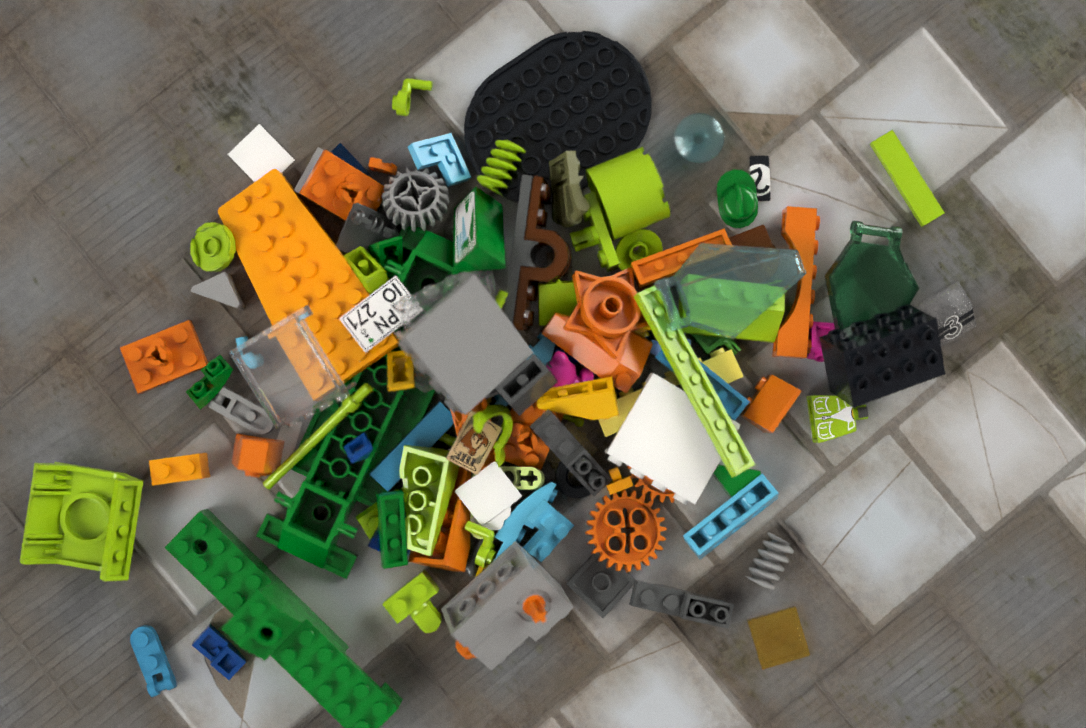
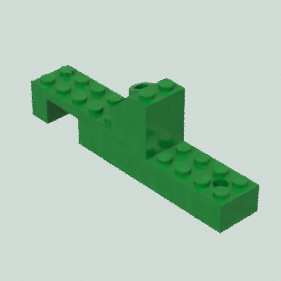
(299, 637)

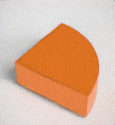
(377, 165)

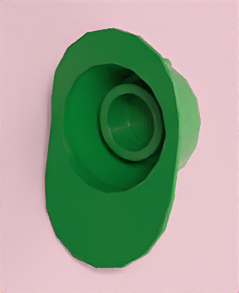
(737, 198)

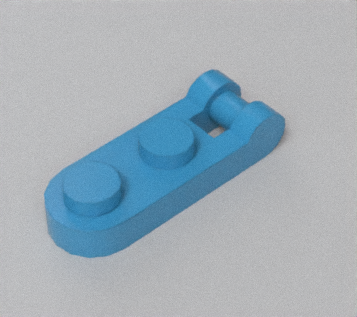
(152, 660)

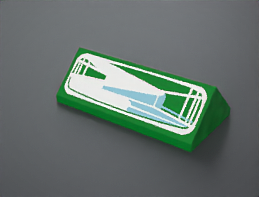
(478, 233)

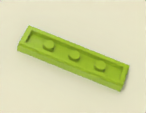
(907, 178)

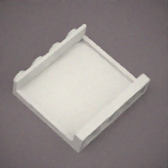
(666, 441)

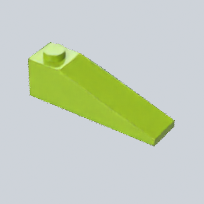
(427, 492)

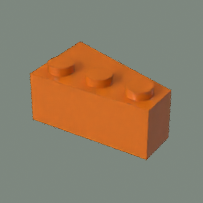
(257, 455)

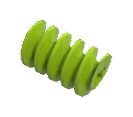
(500, 165)

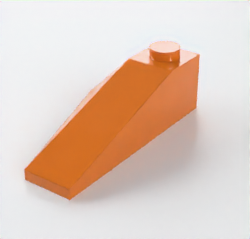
(588, 351)
(453, 540)

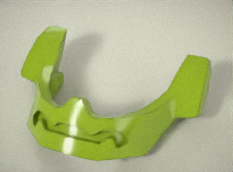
(493, 410)

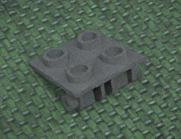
(365, 228)

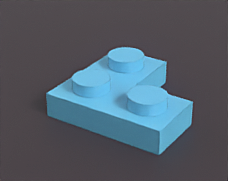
(441, 152)
(552, 529)

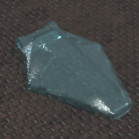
(729, 286)

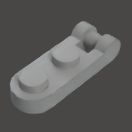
(242, 411)

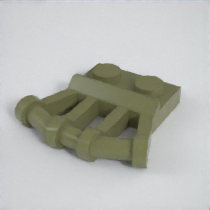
(567, 196)

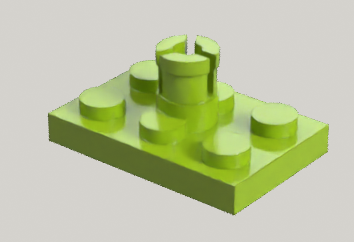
(596, 235)

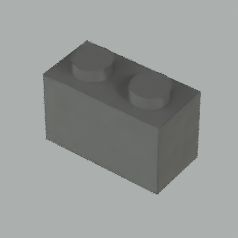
(526, 384)

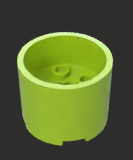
(628, 193)

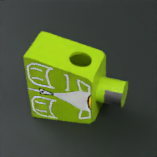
(832, 417)

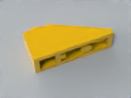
(585, 399)

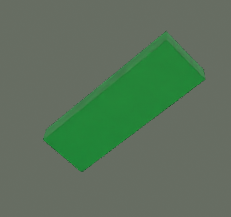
(392, 529)

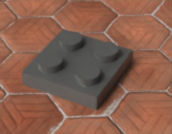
(600, 585)

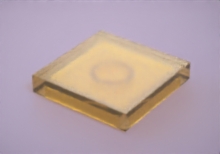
(778, 637)

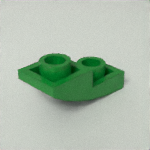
(216, 376)

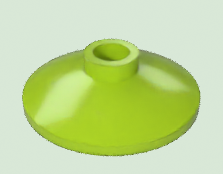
(648, 245)

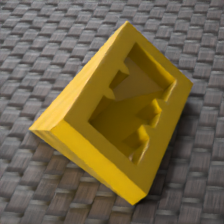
(400, 371)

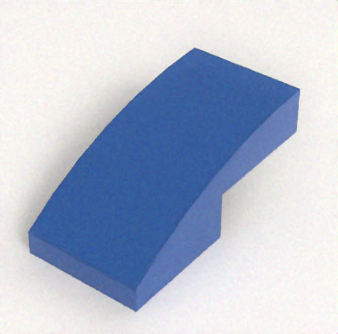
(219, 651)

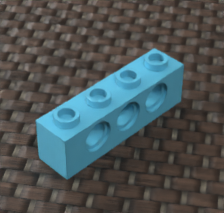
(731, 516)

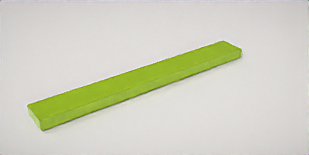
(695, 383)

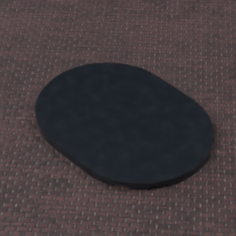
(559, 98)

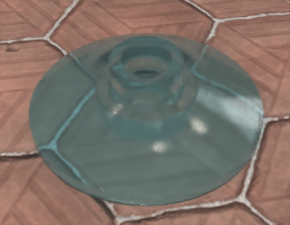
(705, 127)

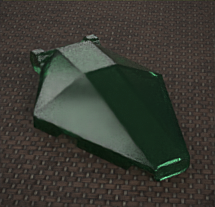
(869, 276)

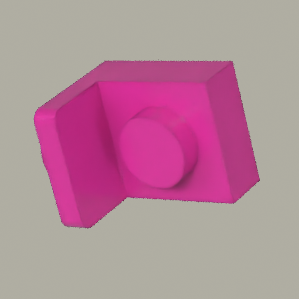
(819, 329)

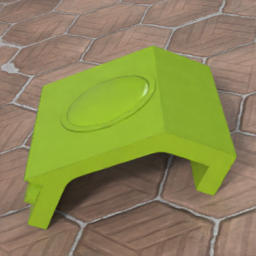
(82, 519)

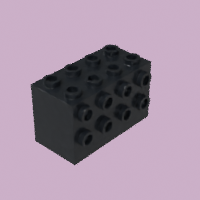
(882, 355)

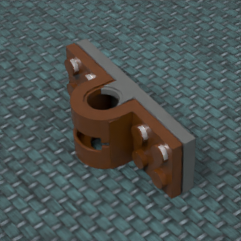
(526, 243)

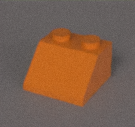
(769, 403)

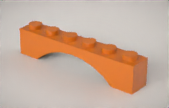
(798, 231)

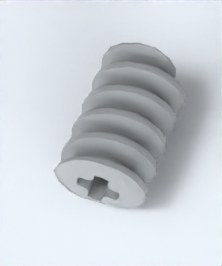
(770, 561)

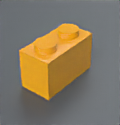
(179, 469)

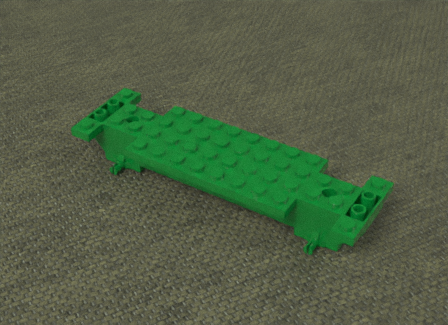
(382, 416)

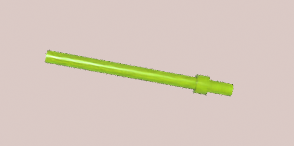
(348, 406)

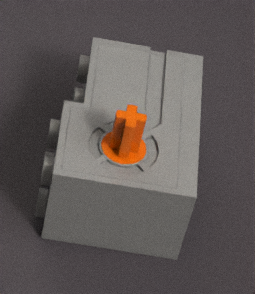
(505, 607)

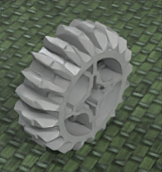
(401, 205)

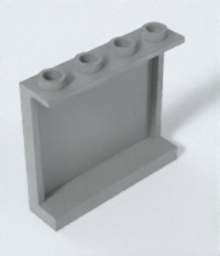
(465, 345)

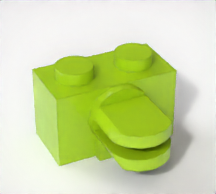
(415, 601)

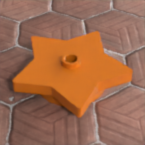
(592, 317)

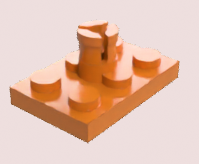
(339, 185)
(164, 356)
(524, 445)

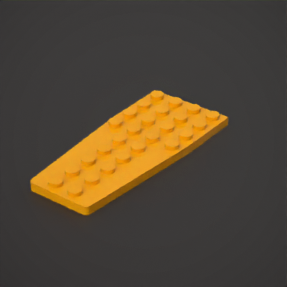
(298, 266)

